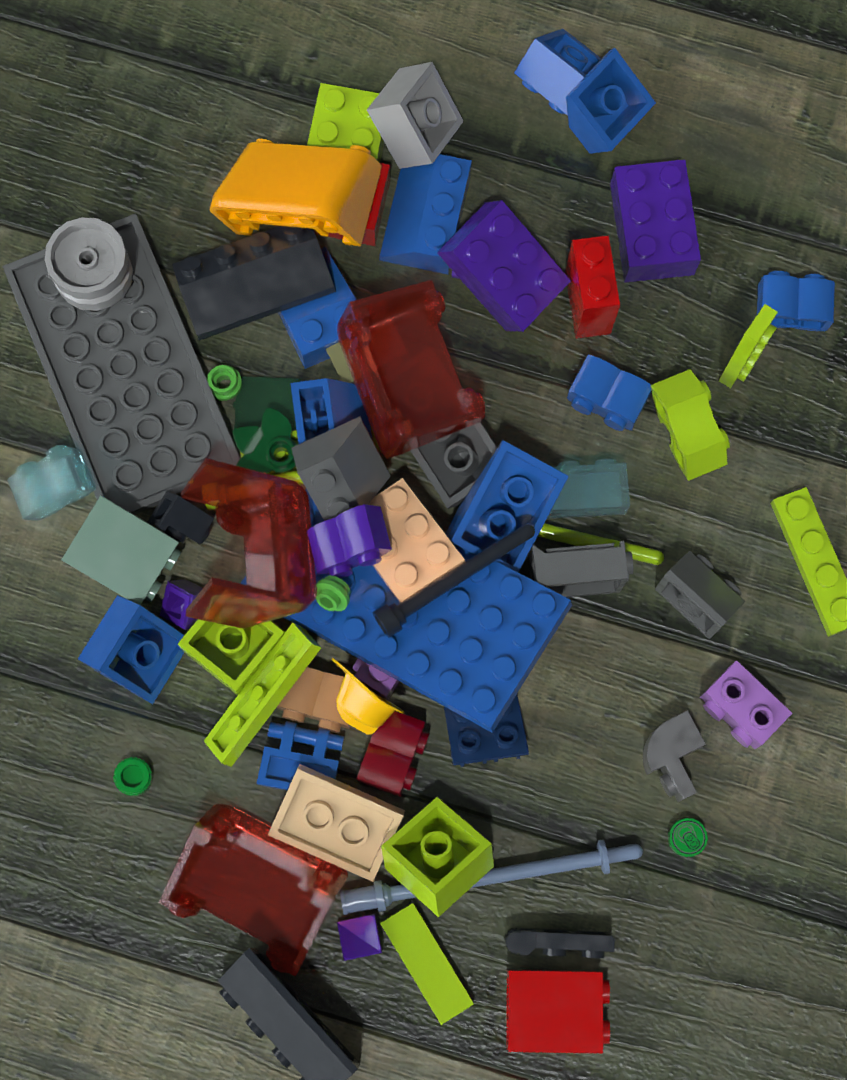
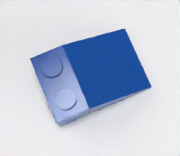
(315, 323)
(506, 495)

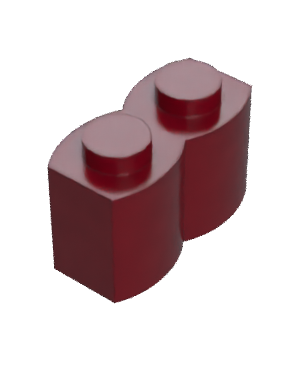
(392, 753)

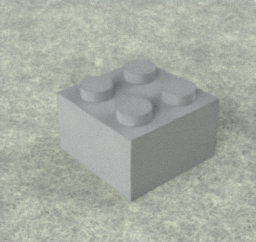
(415, 115)

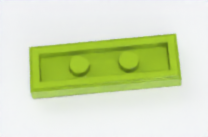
(427, 963)

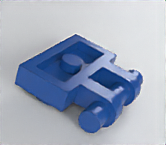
(280, 764)

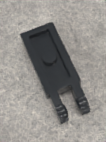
(557, 941)

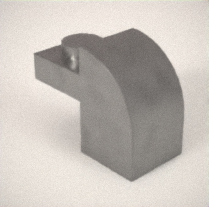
(666, 747)

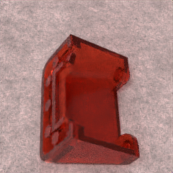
(405, 369)
(254, 884)

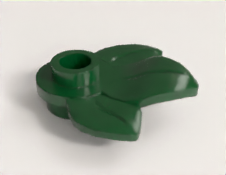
(264, 442)

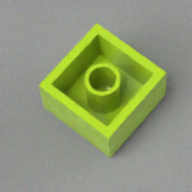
(343, 120)
(230, 651)
(437, 856)

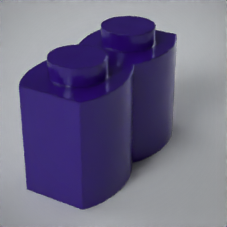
(349, 541)

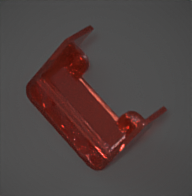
(278, 555)

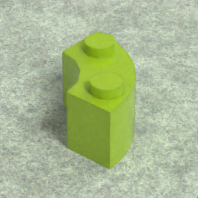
(694, 434)

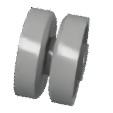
(89, 263)

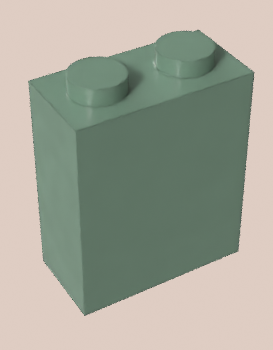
(122, 551)

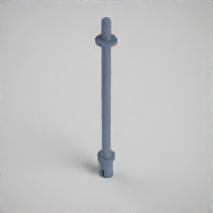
(383, 895)

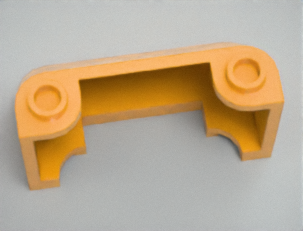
(299, 188)

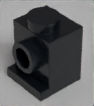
(181, 519)

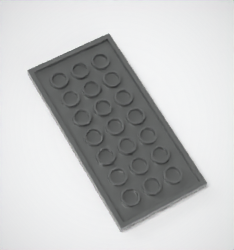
(125, 379)

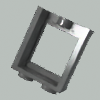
(581, 569)

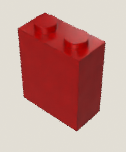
(592, 287)
(556, 1011)

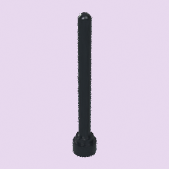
(393, 617)

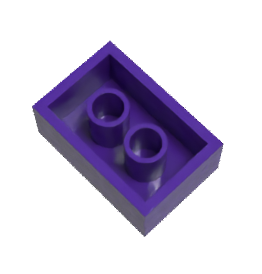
(655, 221)
(504, 266)

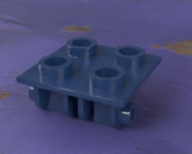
(475, 744)

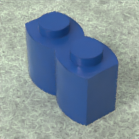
(800, 302)
(609, 393)

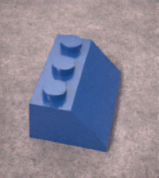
(426, 213)

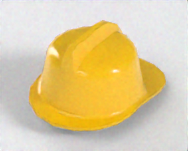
(361, 706)

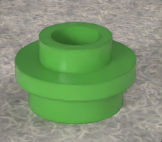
(220, 373)
(333, 593)

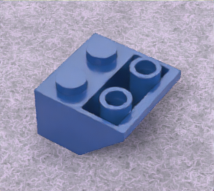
(324, 406)

